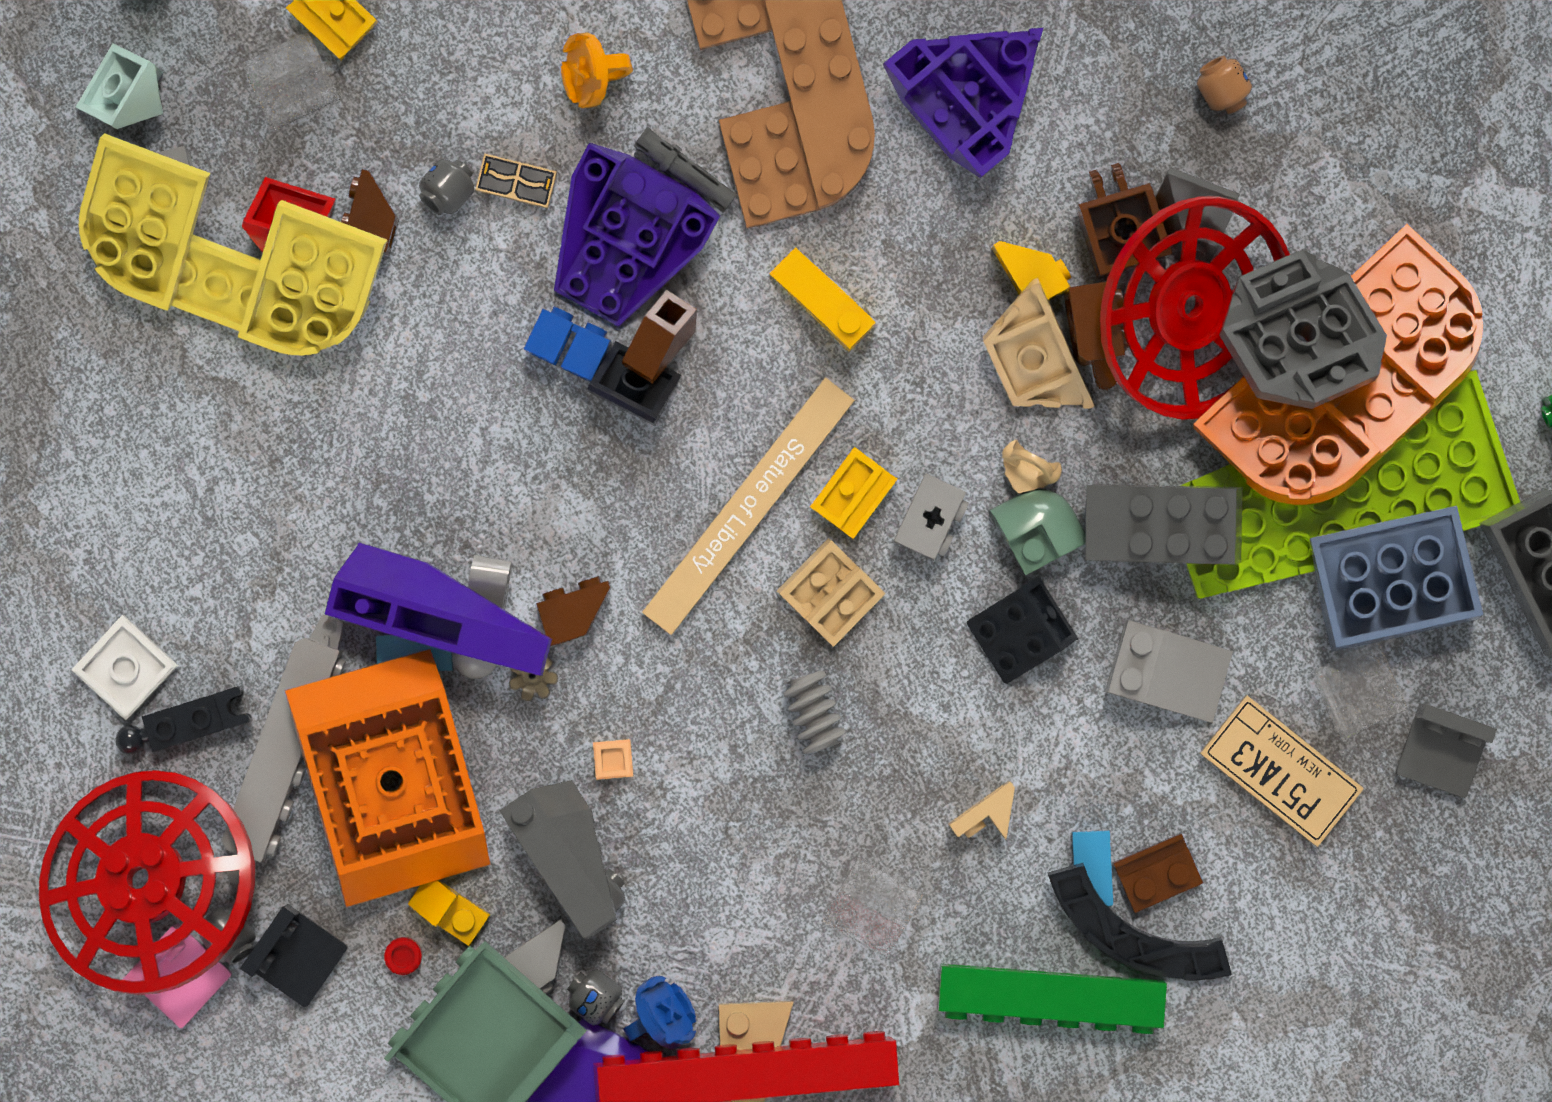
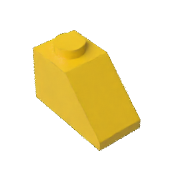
(1027, 264)

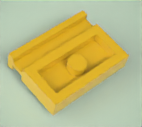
(334, 22)
(853, 493)

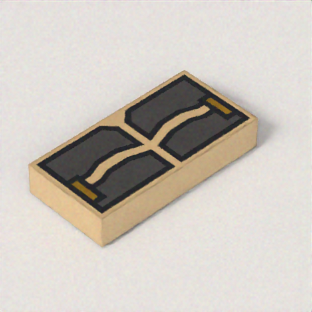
(516, 181)

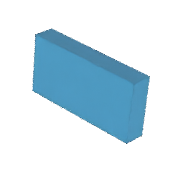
(1095, 852)

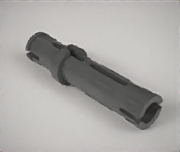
(680, 166)

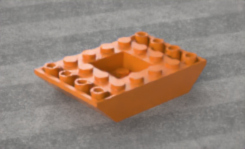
(377, 723)

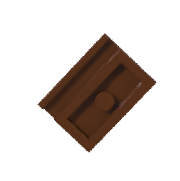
(1157, 872)

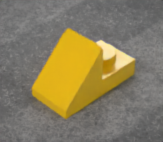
(449, 910)

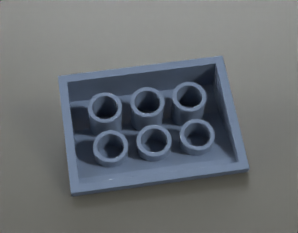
(1395, 579)

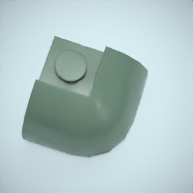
(1038, 528)

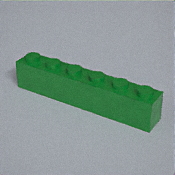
(1051, 996)

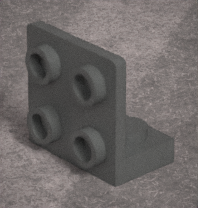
(1443, 750)

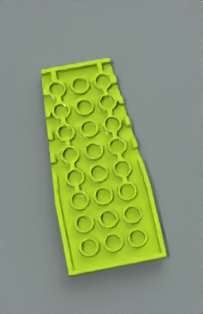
(1437, 465)

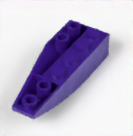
(431, 608)

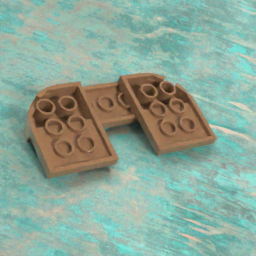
(819, 142)

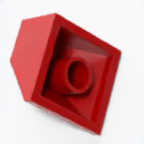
(271, 192)

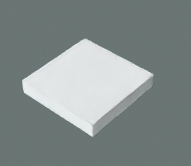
(124, 667)

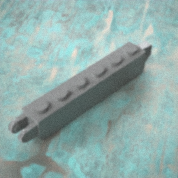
(278, 754)

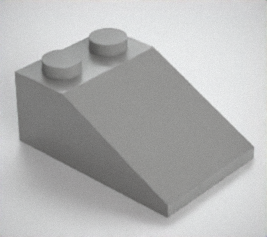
(1168, 671)

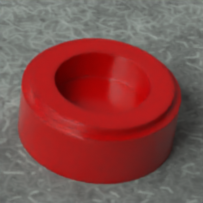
(403, 955)

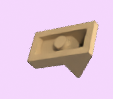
(995, 806)

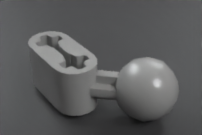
(491, 580)

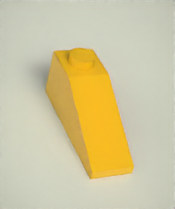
(823, 299)

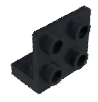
(1022, 630)
(295, 955)

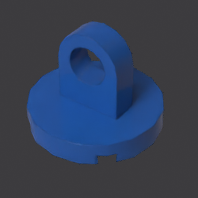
(663, 1013)

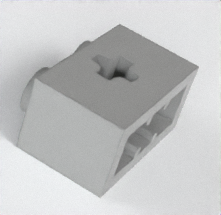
(931, 494)

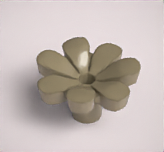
(536, 685)

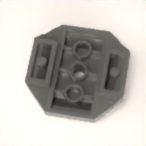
(1310, 301)

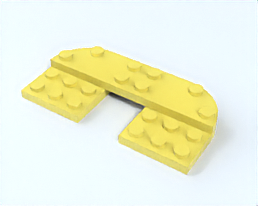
(292, 301)

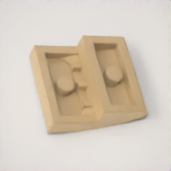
(831, 592)

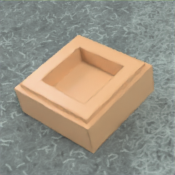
(613, 759)

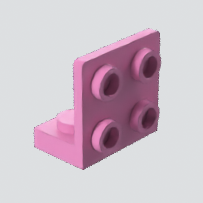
(183, 1002)

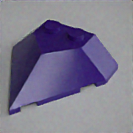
(967, 91)

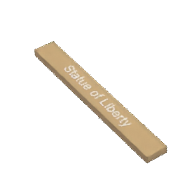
(748, 506)

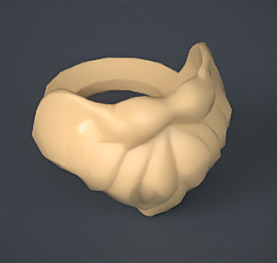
(1028, 470)

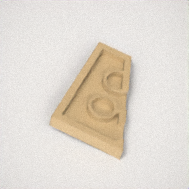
(751, 1023)

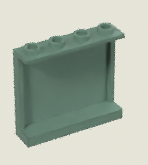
(485, 1033)

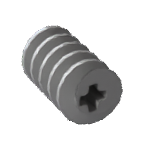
(814, 712)

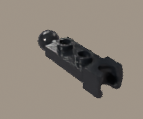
(183, 723)

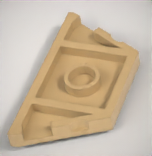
(1035, 355)

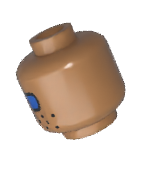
(1224, 84)

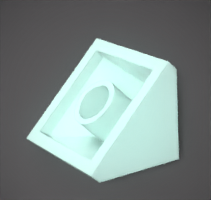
(123, 89)

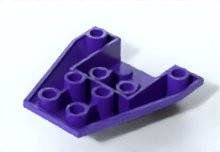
(626, 233)

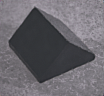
(629, 390)

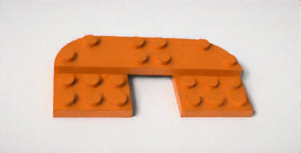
(1428, 351)

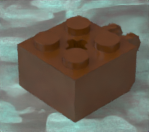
(1101, 218)
(1083, 319)

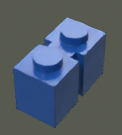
(552, 335)

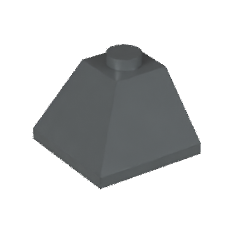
(1182, 186)

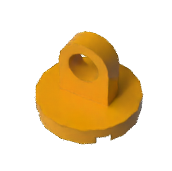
(590, 70)

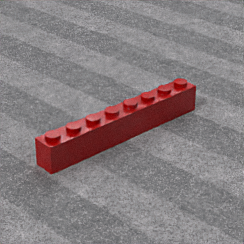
(752, 1072)

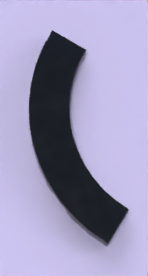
(1129, 944)

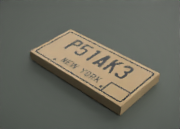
(1281, 770)

